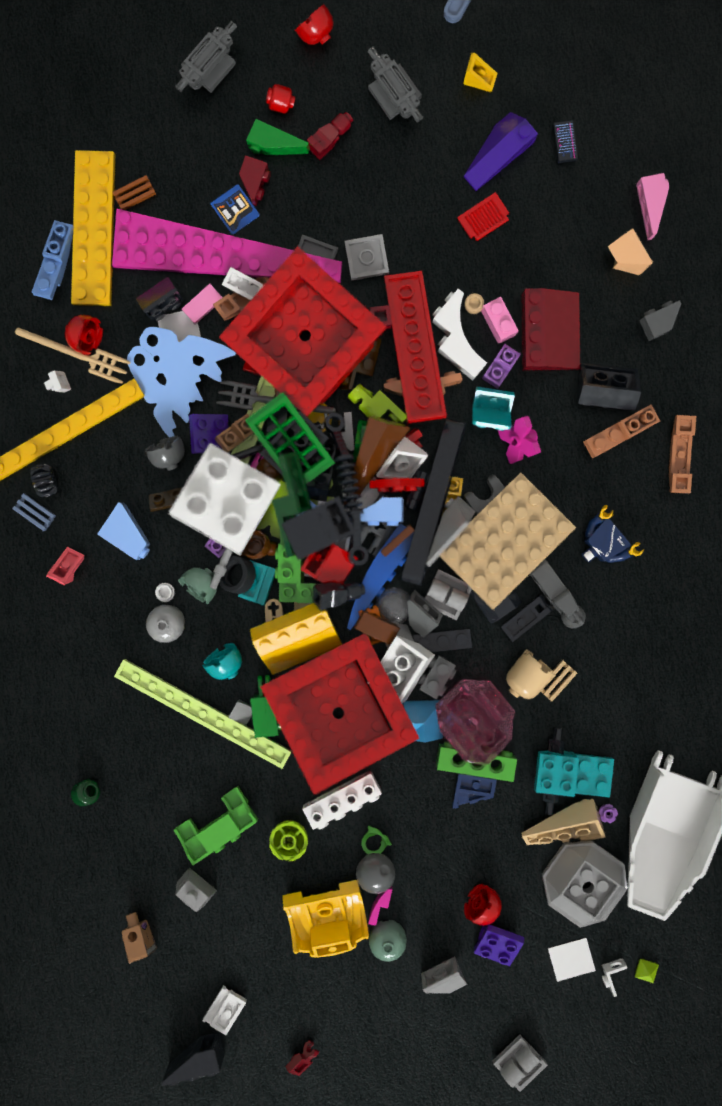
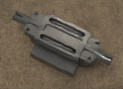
(208, 61)
(393, 88)

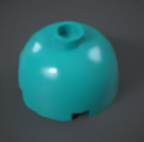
(224, 663)

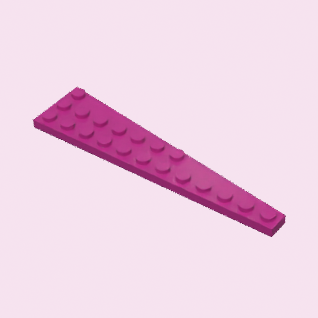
(174, 247)

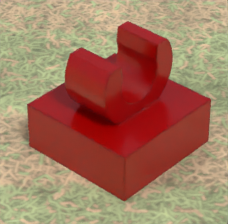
(413, 436)

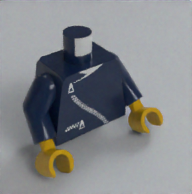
(606, 540)

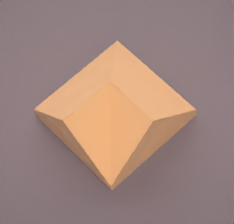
(630, 254)

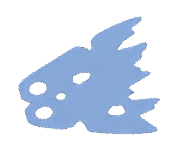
(178, 369)

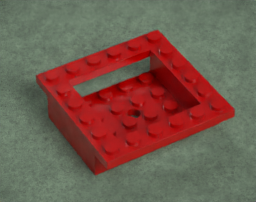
(287, 309)
(334, 747)

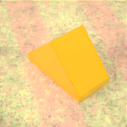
(479, 74)

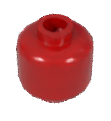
(280, 98)

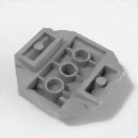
(573, 867)

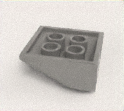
(453, 522)

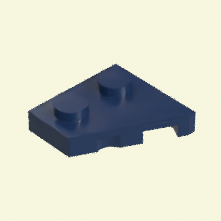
(472, 789)

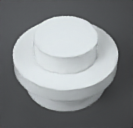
(165, 592)

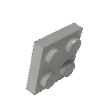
(366, 257)

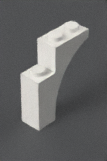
(455, 347)

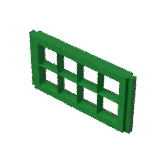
(267, 411)

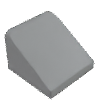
(241, 712)

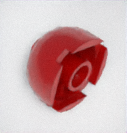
(316, 27)
(83, 333)
(483, 905)

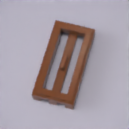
(131, 186)

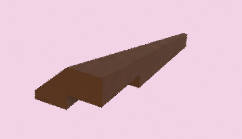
(377, 445)

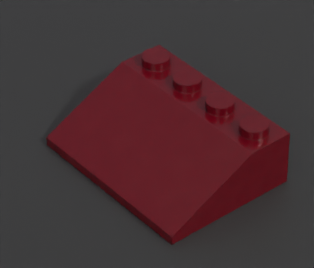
(550, 330)

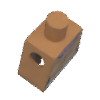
(137, 938)

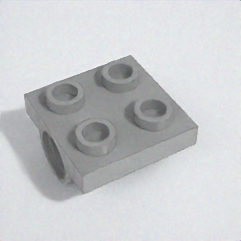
(448, 594)
(519, 1063)

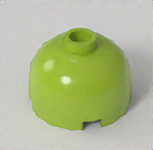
(288, 840)

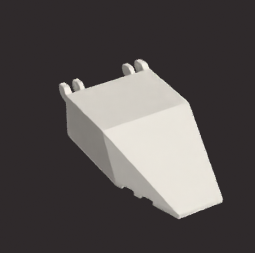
(671, 837)

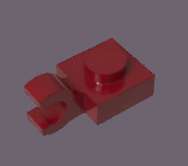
(301, 1062)

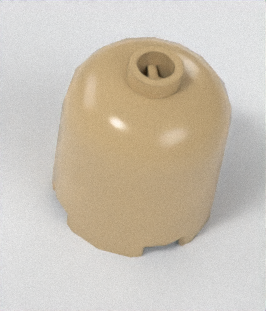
(528, 676)

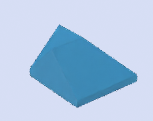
(424, 719)

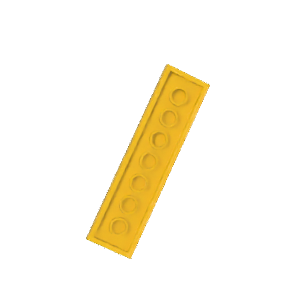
(93, 228)

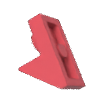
(65, 566)

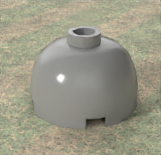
(165, 623)

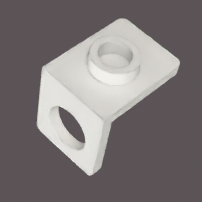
(607, 968)

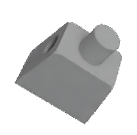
(194, 890)

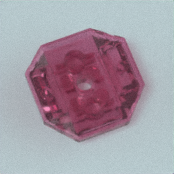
(490, 717)

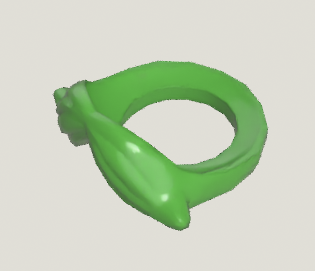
(371, 832)

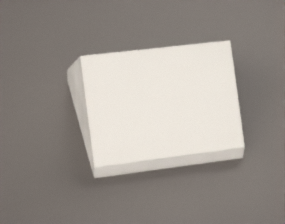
(403, 461)

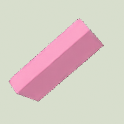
(201, 304)

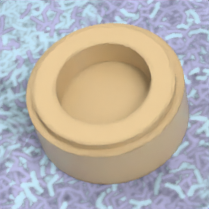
(474, 303)

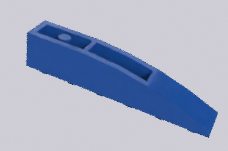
(379, 572)

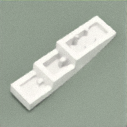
(241, 284)

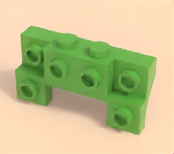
(291, 578)
(223, 829)

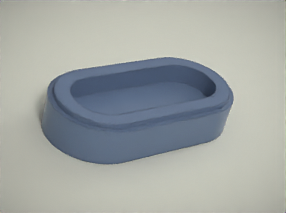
(455, 9)

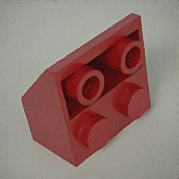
(328, 565)

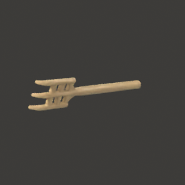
(93, 360)

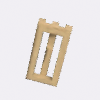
(567, 669)

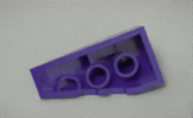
(504, 144)

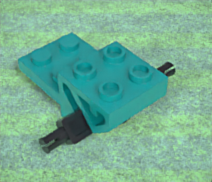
(570, 773)

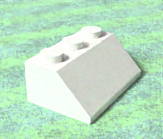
(405, 665)

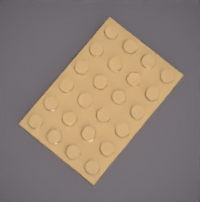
(507, 541)

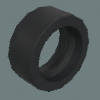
(247, 578)

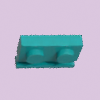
(262, 585)

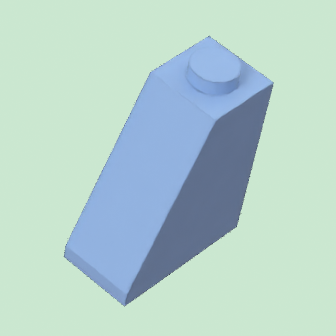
(125, 532)

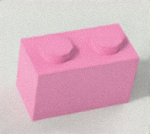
(499, 320)

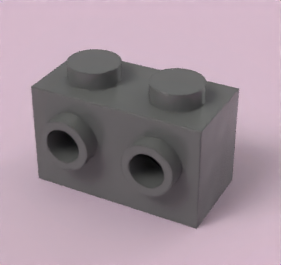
(436, 677)

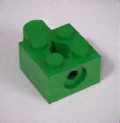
(264, 720)

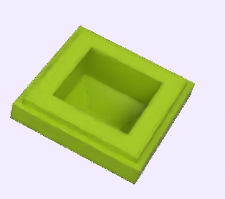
(646, 970)

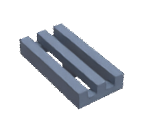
(21, 503)

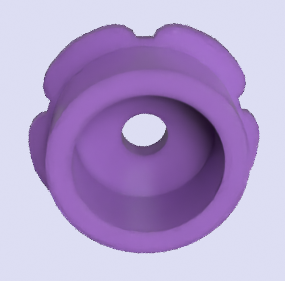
(603, 813)

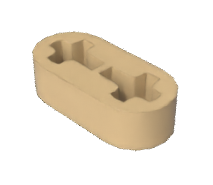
(269, 613)

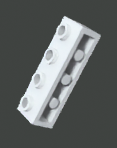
(341, 800)

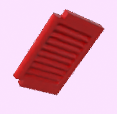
(484, 217)

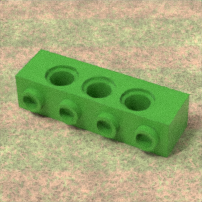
(504, 771)

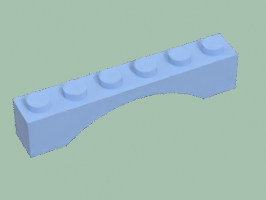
(385, 510)

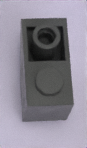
(661, 321)

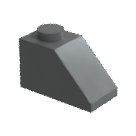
(422, 614)

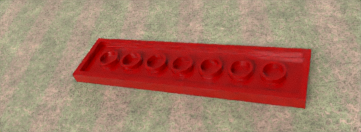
(415, 347)

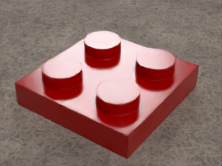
(396, 484)

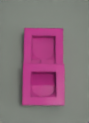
(381, 900)

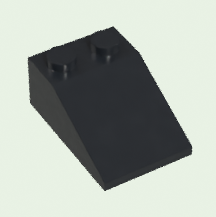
(301, 443)

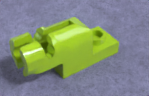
(376, 405)

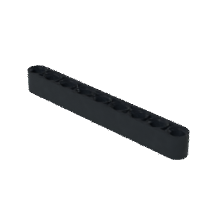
(434, 501)

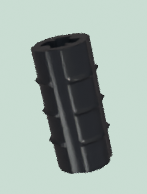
(415, 498)

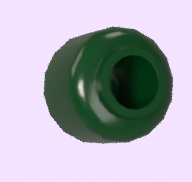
(85, 792)

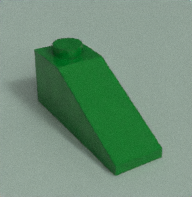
(272, 141)

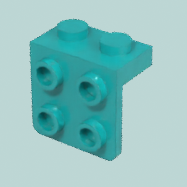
(492, 408)

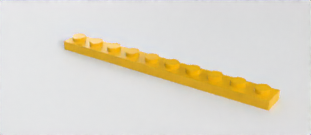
(69, 428)

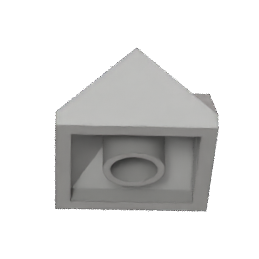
(443, 978)

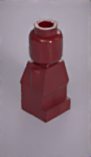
(328, 135)

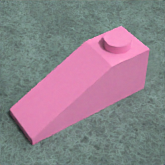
(652, 196)

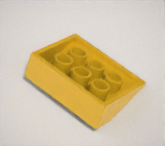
(295, 638)

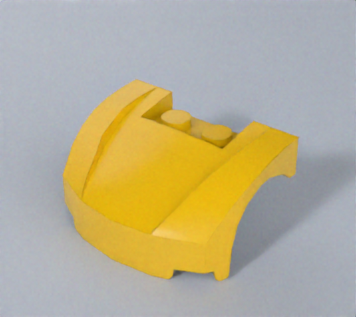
(327, 921)

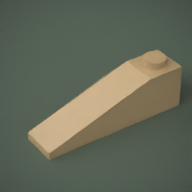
(576, 821)

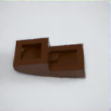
(376, 627)

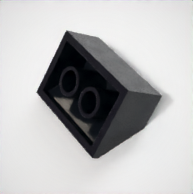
(608, 386)

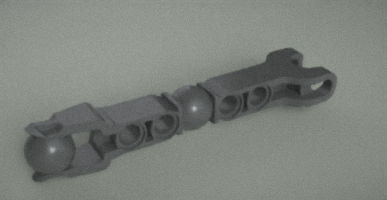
(544, 576)

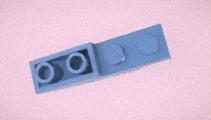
(55, 260)

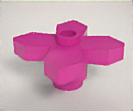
(521, 439)

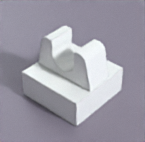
(57, 382)

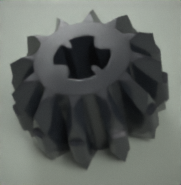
(43, 480)

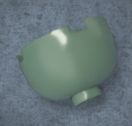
(199, 583)
(387, 940)

